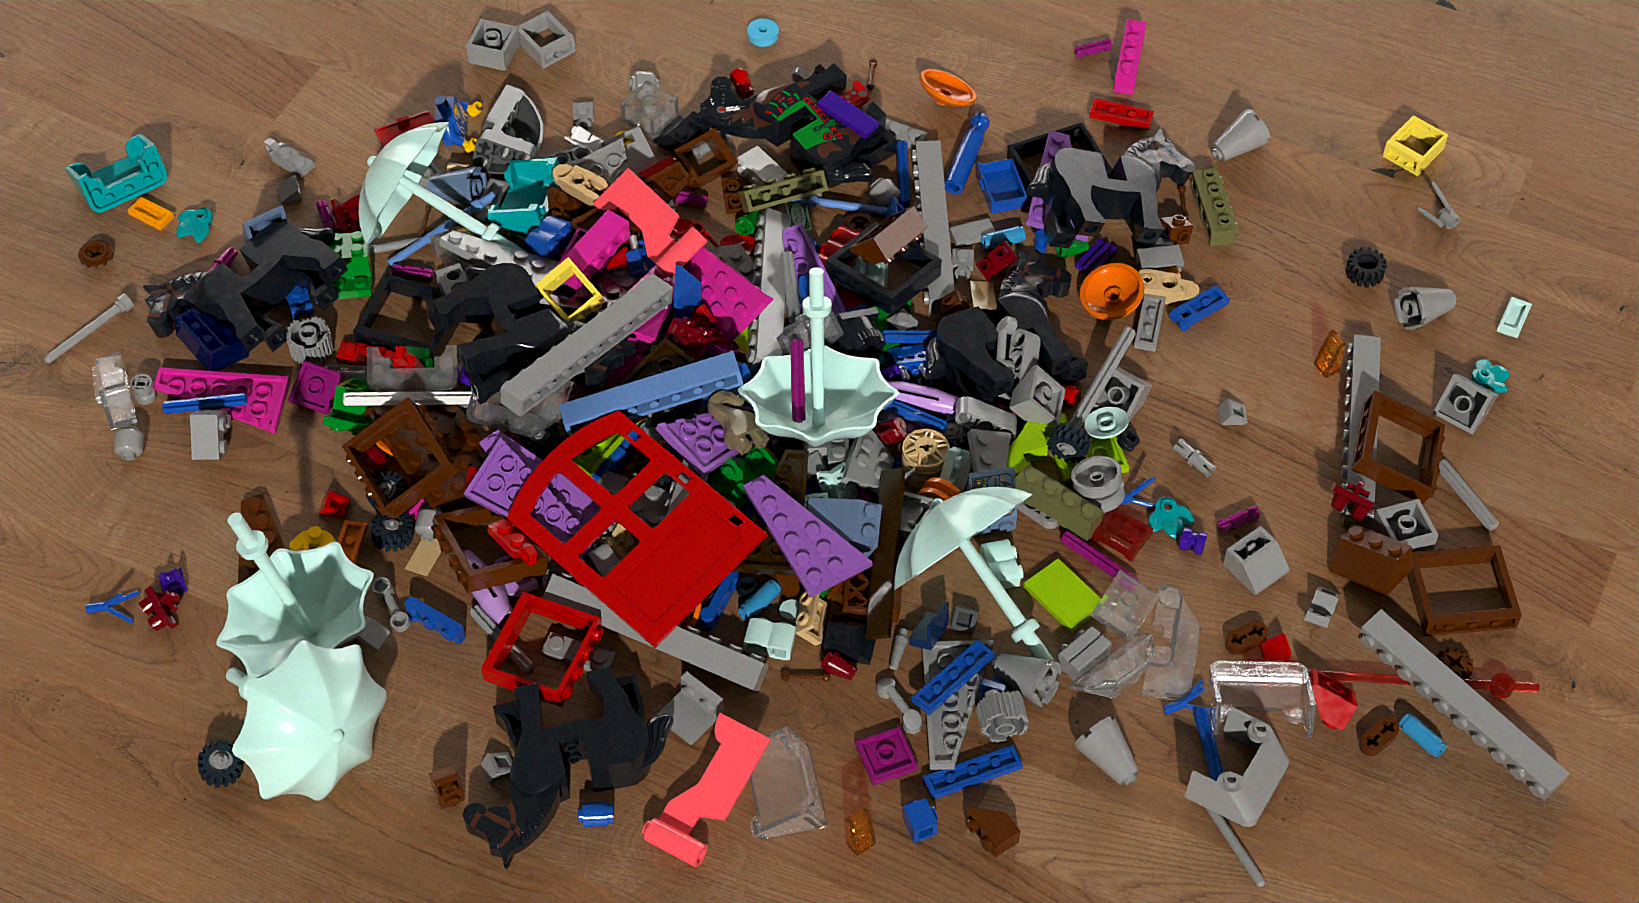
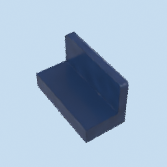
(930, 628)

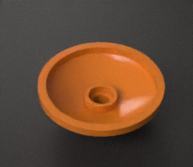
(947, 88)
(1112, 282)

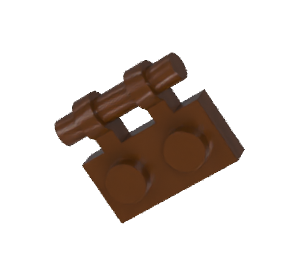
(564, 205)

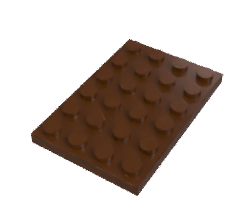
(418, 460)

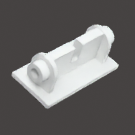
(580, 139)

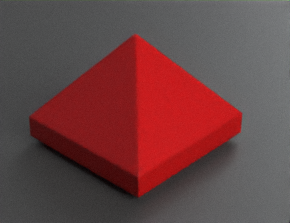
(618, 261)

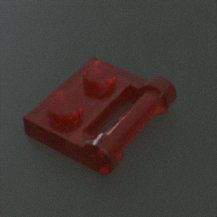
(1126, 528)

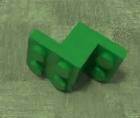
(356, 256)
(348, 417)
(739, 471)

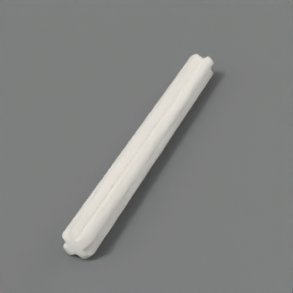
(395, 398)

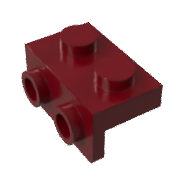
(346, 215)

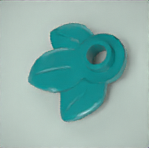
(194, 224)
(1490, 376)
(1170, 520)

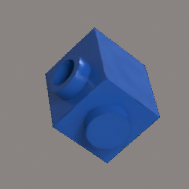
(920, 819)

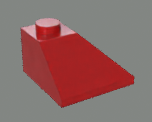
(1334, 700)

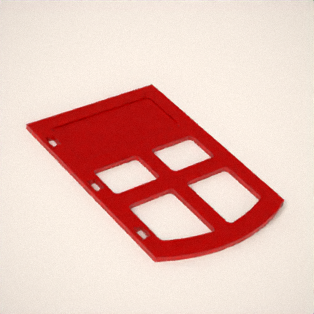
(672, 563)

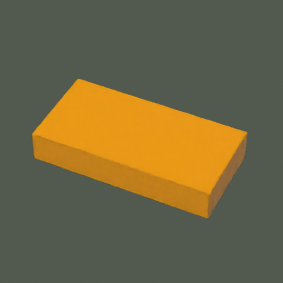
(151, 213)

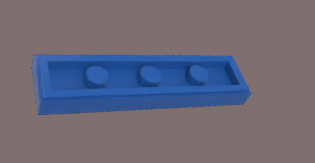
(953, 677)
(972, 772)

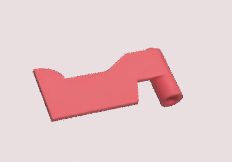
(654, 219)
(712, 796)

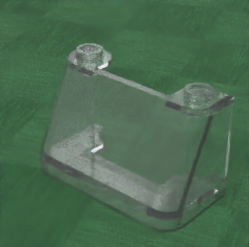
(386, 378)
(1172, 668)
(786, 789)

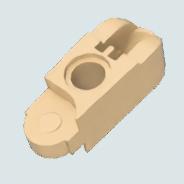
(587, 191)
(1169, 286)

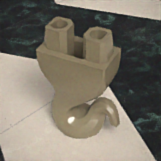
(737, 424)

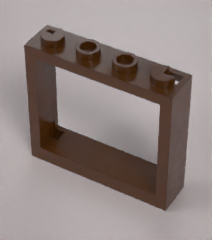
(1411, 419)
(378, 430)
(487, 576)
(1465, 621)

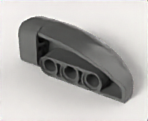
(509, 132)

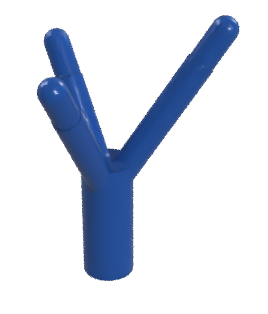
(1129, 497)
(106, 606)
(1182, 703)

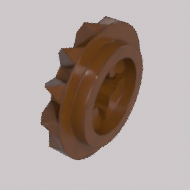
(859, 220)
(93, 248)
(1465, 667)

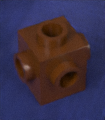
(1177, 229)
(953, 303)

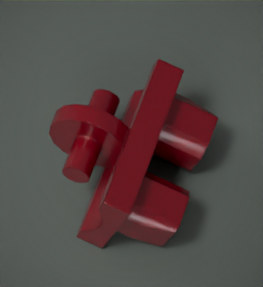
(996, 261)
(891, 431)
(1362, 505)
(164, 605)

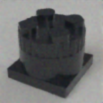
(860, 334)

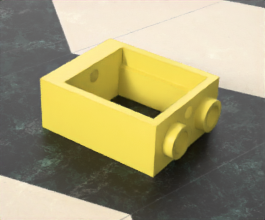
(1407, 158)
(558, 277)

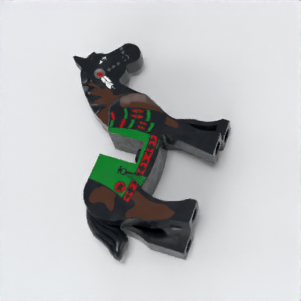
(793, 114)

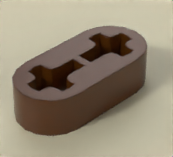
(1245, 635)
(1383, 740)

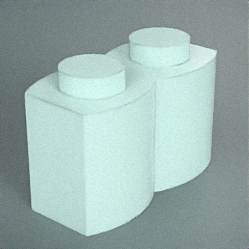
(1001, 560)
(770, 638)

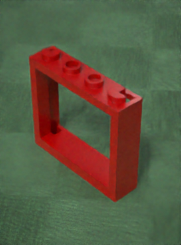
(525, 605)

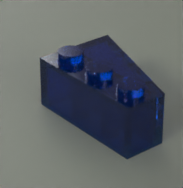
(208, 341)

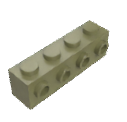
(783, 191)
(1214, 207)
(1059, 502)

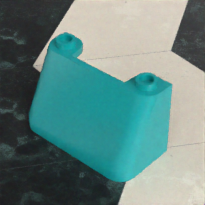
(120, 180)
(527, 196)

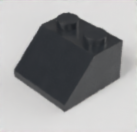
(679, 133)

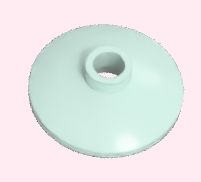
(1106, 422)

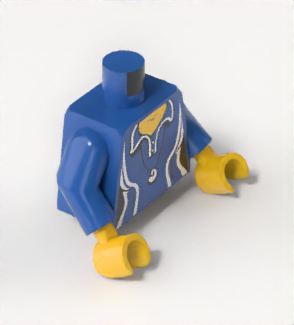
(454, 111)

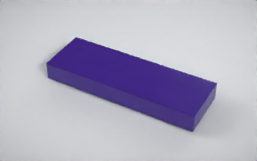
(848, 114)

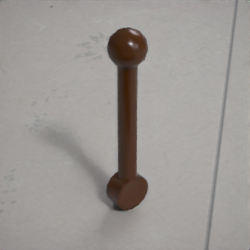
(872, 63)
(1181, 189)
(427, 210)
(786, 675)

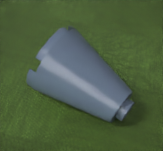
(459, 186)

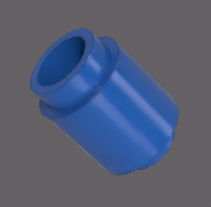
(596, 814)

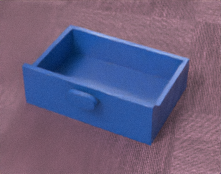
(1001, 186)

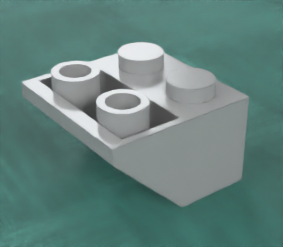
(1256, 560)

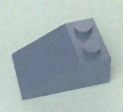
(851, 519)

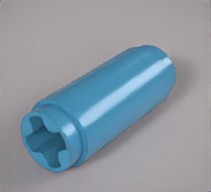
(1011, 235)
(759, 600)
(1422, 735)

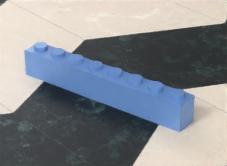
(655, 392)

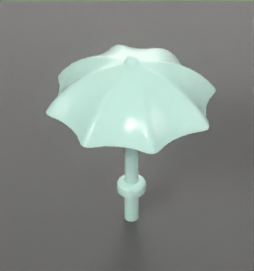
(395, 177)
(840, 389)
(952, 526)
(291, 599)
(308, 720)

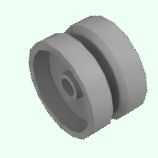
(1099, 482)

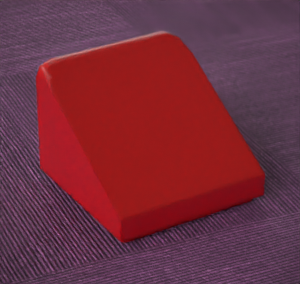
(334, 505)
(1276, 648)

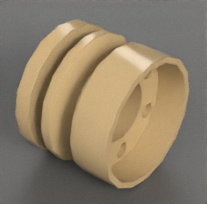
(926, 452)

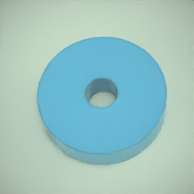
(763, 32)

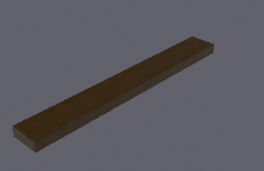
(885, 555)

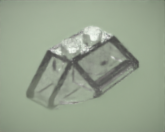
(1117, 669)

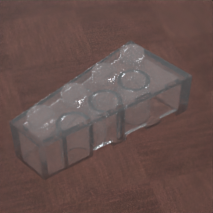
(113, 390)

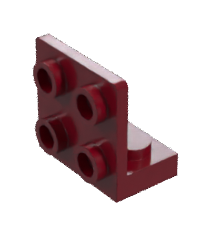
(693, 336)

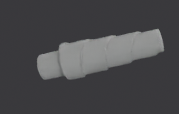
(899, 648)

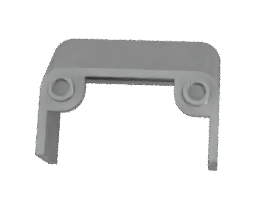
(1247, 796)

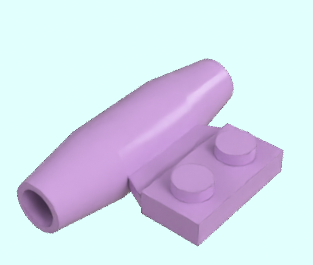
(925, 399)
(495, 599)

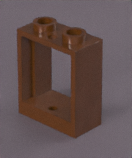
(719, 149)

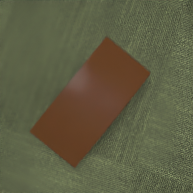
(730, 189)

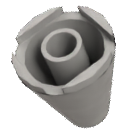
(1241, 136)
(1422, 305)
(1029, 675)
(1109, 751)

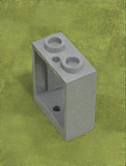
(545, 55)

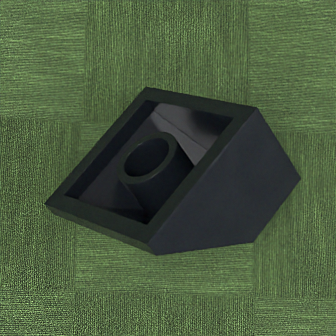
(849, 639)

